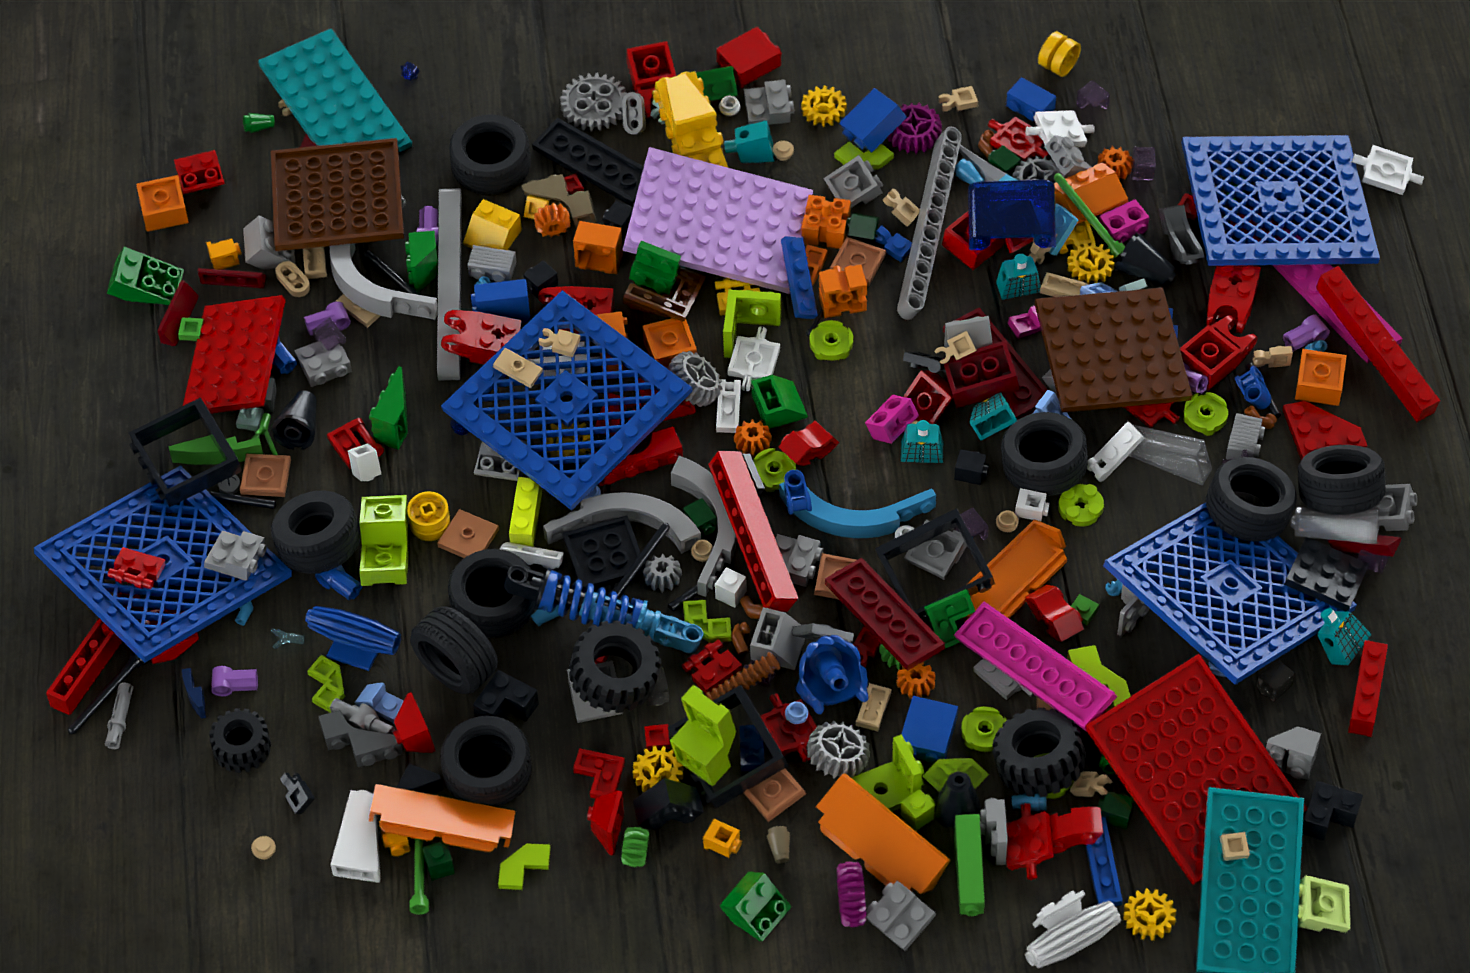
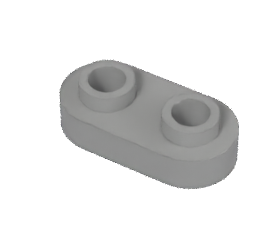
(632, 113)

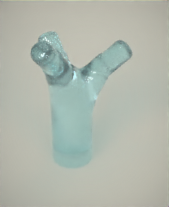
(287, 638)

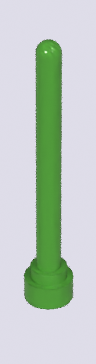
(1115, 247)
(419, 903)

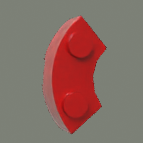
(808, 444)
(1057, 614)
(1076, 828)

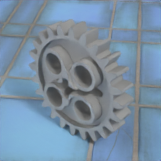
(593, 101)

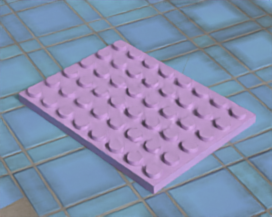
(717, 218)

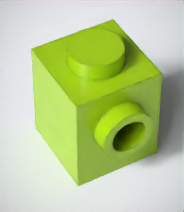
(917, 809)

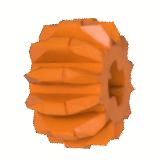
(1117, 161)
(552, 220)
(752, 437)
(916, 680)

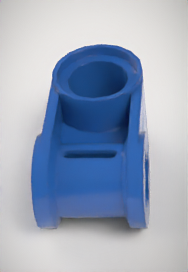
(1252, 385)
(796, 495)

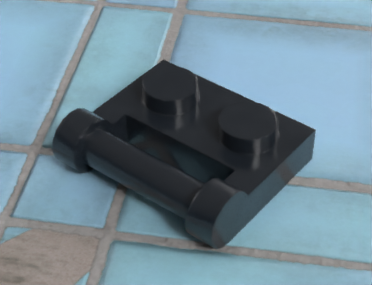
(923, 360)

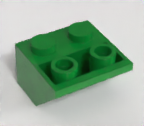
(422, 258)
(777, 401)
(755, 905)

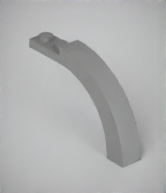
(371, 296)
(701, 484)
(638, 509)

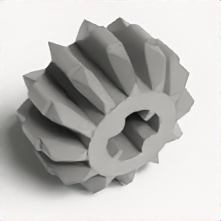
(662, 573)

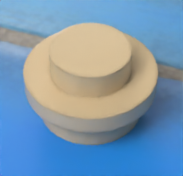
(783, 150)
(1007, 521)
(701, 550)
(263, 847)

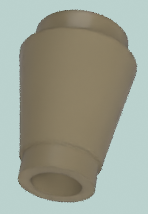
(779, 843)

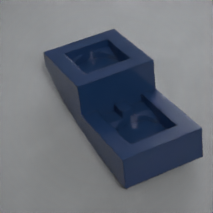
(194, 694)
(750, 748)

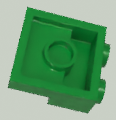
(655, 268)

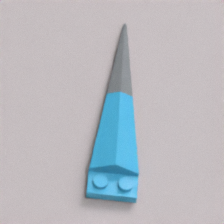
(1064, 219)

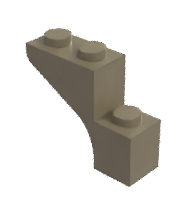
(555, 189)

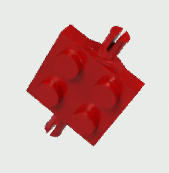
(1014, 138)
(1152, 413)
(787, 735)
(1029, 841)

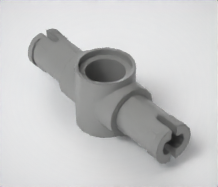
(361, 717)

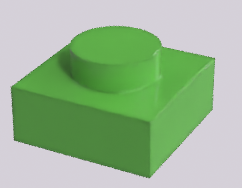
(190, 329)
(1086, 608)

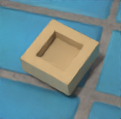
(1234, 846)

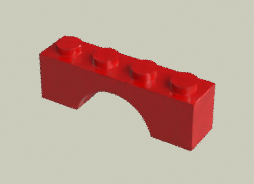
(662, 450)
(1368, 688)

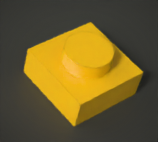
(533, 204)

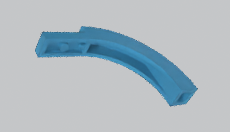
(862, 522)

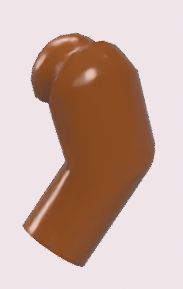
(984, 142)
(1267, 422)
(751, 609)
(738, 637)

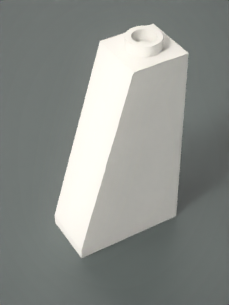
(357, 843)

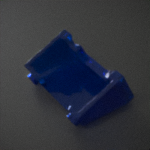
(1011, 211)

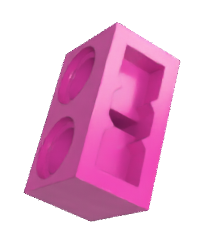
(1125, 221)
(891, 419)

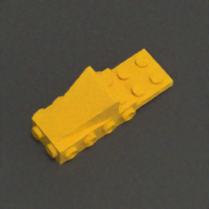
(689, 118)

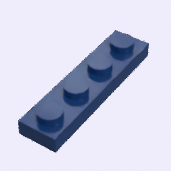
(799, 277)
(1104, 869)

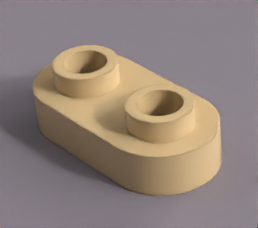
(294, 280)

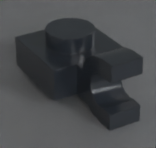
(299, 793)

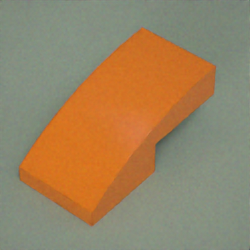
(816, 259)

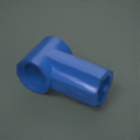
(283, 359)
(340, 582)

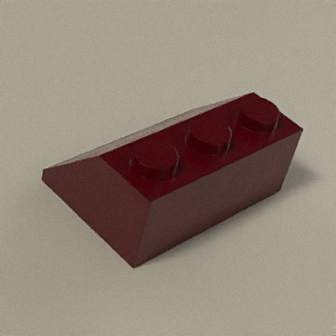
(981, 374)

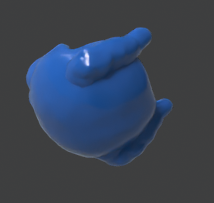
(831, 673)

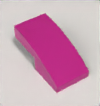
(1025, 324)

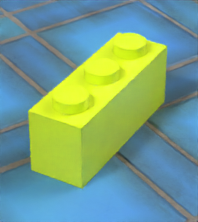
(525, 512)

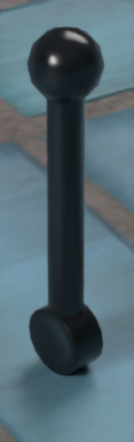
(815, 323)

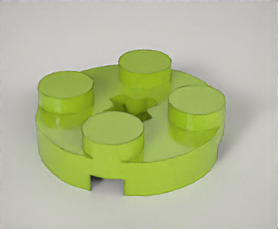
(831, 351)
(1206, 423)
(777, 459)
(1081, 516)
(976, 720)

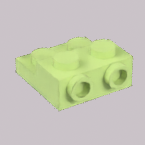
(1323, 905)

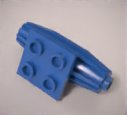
(354, 636)

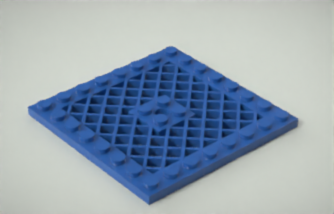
(1224, 251)
(613, 450)
(1181, 616)
(145, 639)

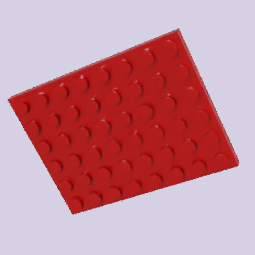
(1177, 744)

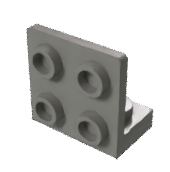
(1131, 612)

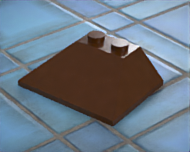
(674, 305)

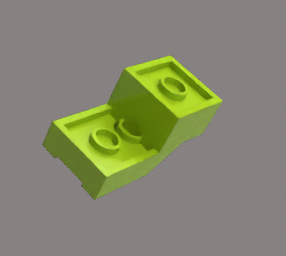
(384, 540)
(1089, 661)
(705, 738)

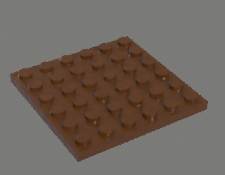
(336, 194)
(1112, 350)

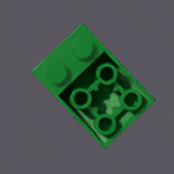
(143, 278)
(390, 414)

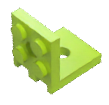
(744, 308)
(898, 777)

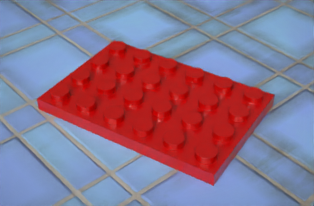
(235, 354)

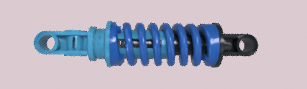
(598, 607)

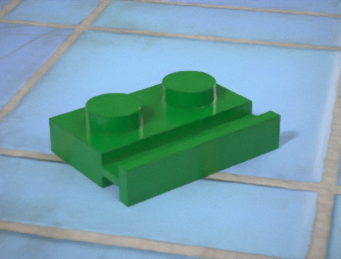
(718, 83)

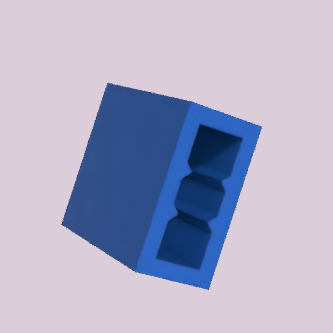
(872, 120)
(502, 299)
(929, 728)

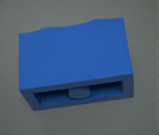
(1029, 98)

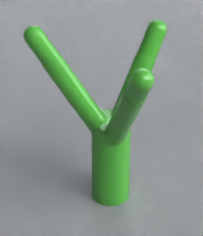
(263, 429)

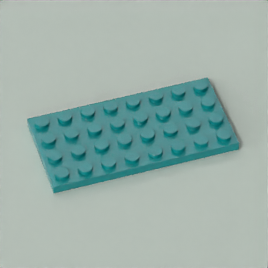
(330, 93)
(1254, 901)

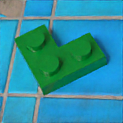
(945, 612)

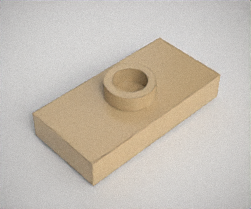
(314, 262)
(1060, 286)
(360, 314)
(517, 367)
(873, 710)

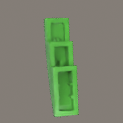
(206, 452)

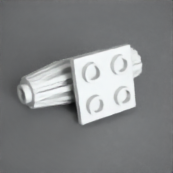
(1069, 928)

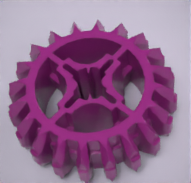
(918, 130)
(851, 894)

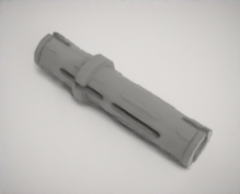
(117, 724)

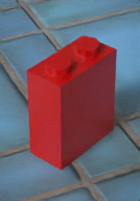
(750, 56)

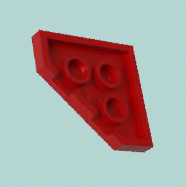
(1317, 428)

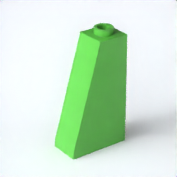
(969, 864)

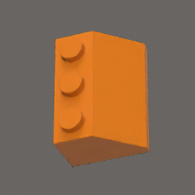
(1096, 187)

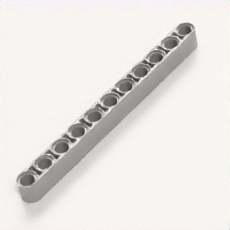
(929, 223)
(449, 278)

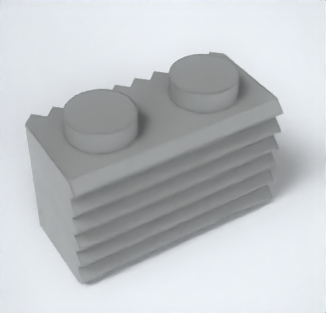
(492, 263)
(1245, 436)

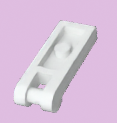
(728, 407)
(1115, 451)
(532, 555)

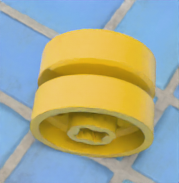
(1059, 54)
(428, 515)

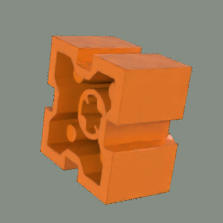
(825, 221)
(842, 290)

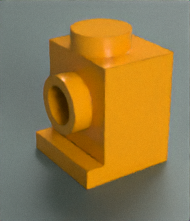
(224, 254)
(718, 834)
(397, 843)

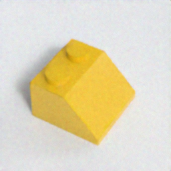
(492, 227)

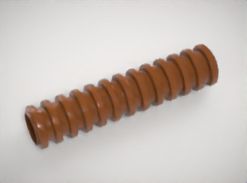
(748, 676)

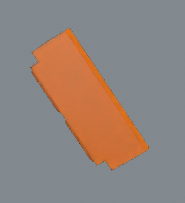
(1022, 568)
(453, 820)
(879, 837)

